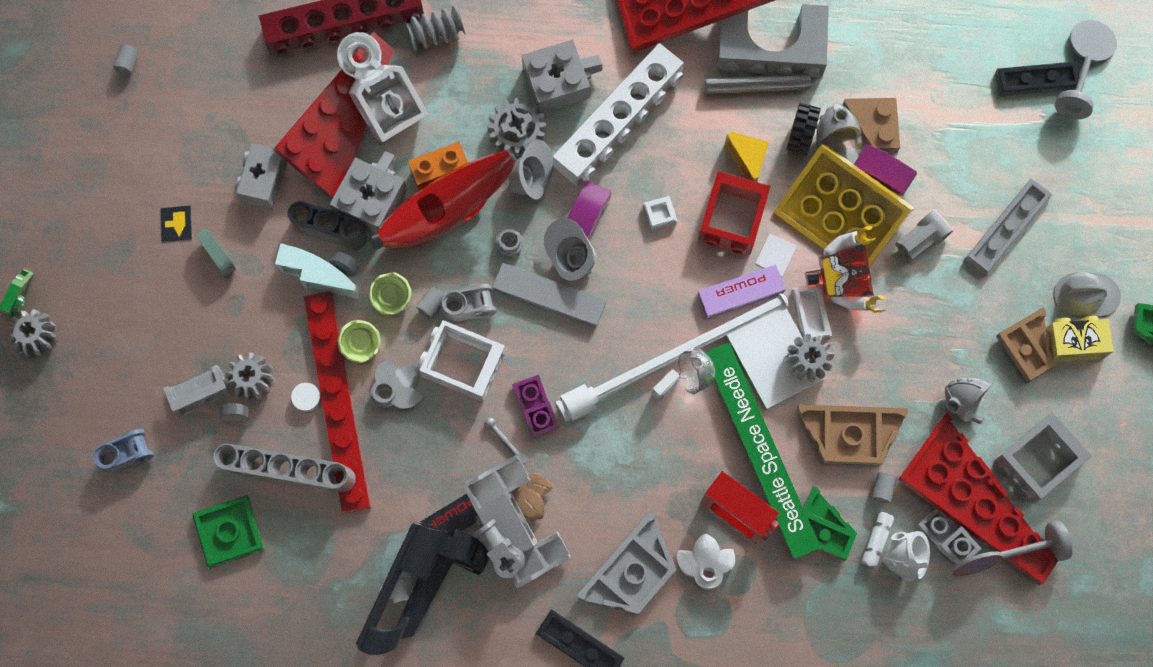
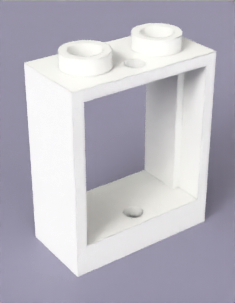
(438, 338)

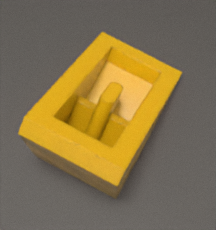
(747, 153)

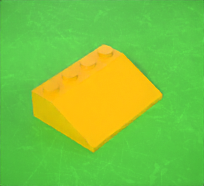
(840, 198)

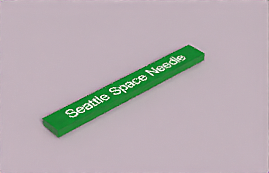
(763, 453)

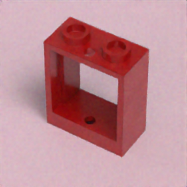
(742, 189)
(740, 508)

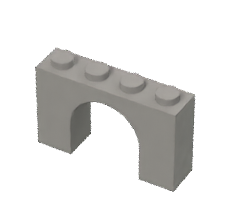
(805, 57)

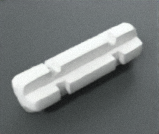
(877, 540)

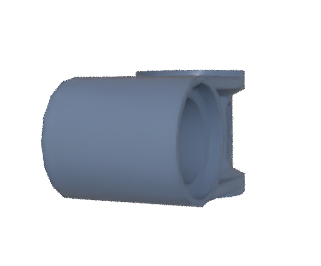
(125, 452)

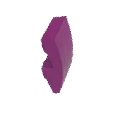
(885, 169)
(589, 206)
(535, 406)

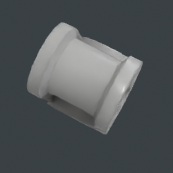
(470, 302)

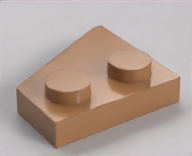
(877, 121)
(1028, 345)

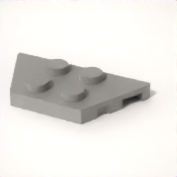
(632, 571)

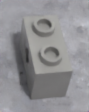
(264, 190)

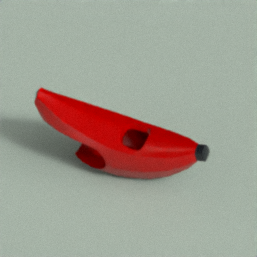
(445, 202)

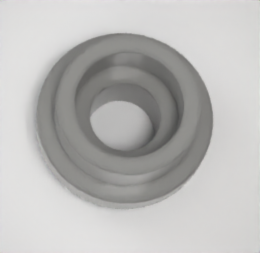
(509, 234)

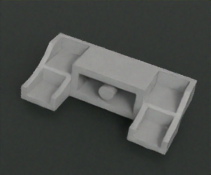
(493, 499)

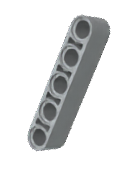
(271, 466)

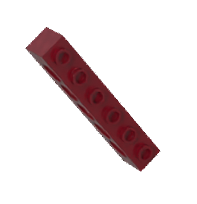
(302, 17)

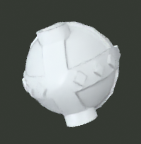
(908, 555)

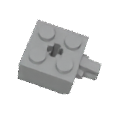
(572, 74)
(370, 180)

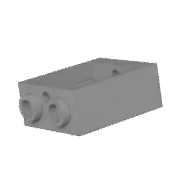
(1061, 439)

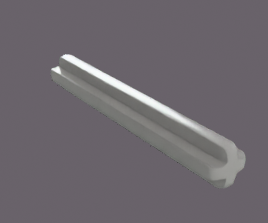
(757, 83)

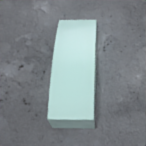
(314, 272)

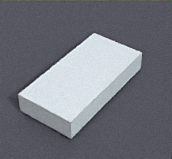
(811, 312)

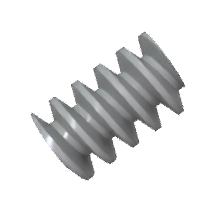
(435, 27)

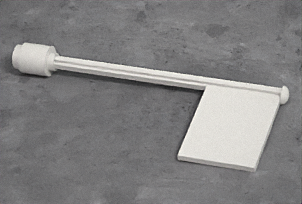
(758, 341)

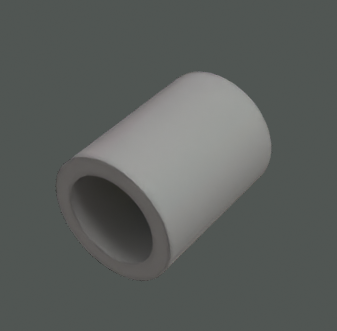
(126, 59)
(430, 302)
(884, 487)

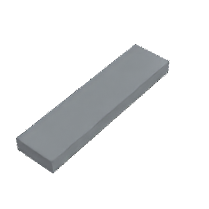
(1008, 227)
(549, 295)

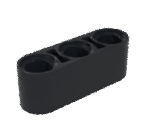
(318, 216)

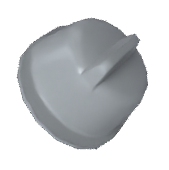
(532, 170)
(569, 249)
(1087, 294)

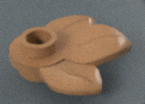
(529, 495)

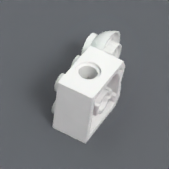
(379, 91)

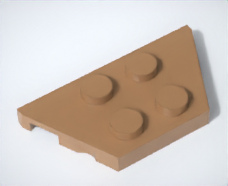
(851, 432)

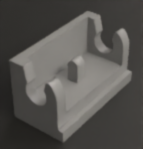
(197, 392)

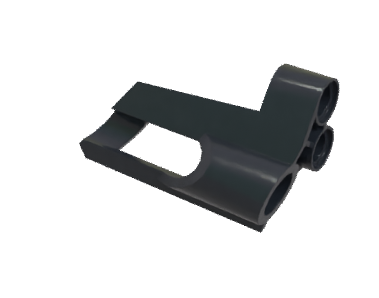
(428, 556)

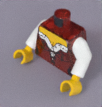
(846, 273)

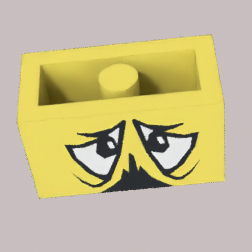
(1080, 339)

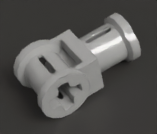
(500, 550)

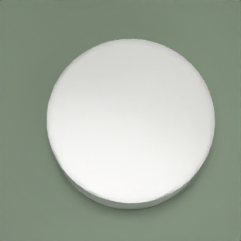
(306, 397)

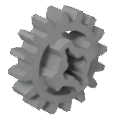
(524, 118)

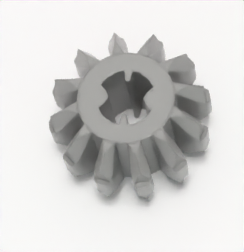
(27, 324)
(819, 352)
(243, 369)

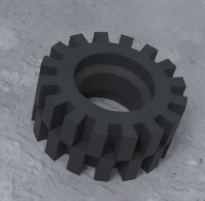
(803, 128)

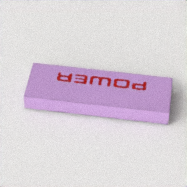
(741, 291)

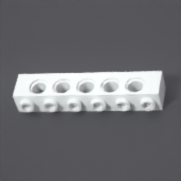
(658, 63)

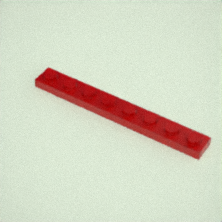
(336, 398)

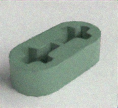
(215, 251)

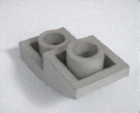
(948, 537)

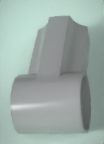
(928, 232)

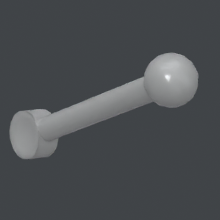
(490, 424)

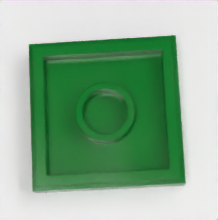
(228, 531)

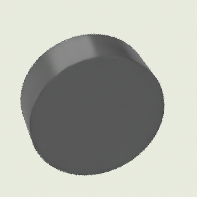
(344, 263)
(234, 413)

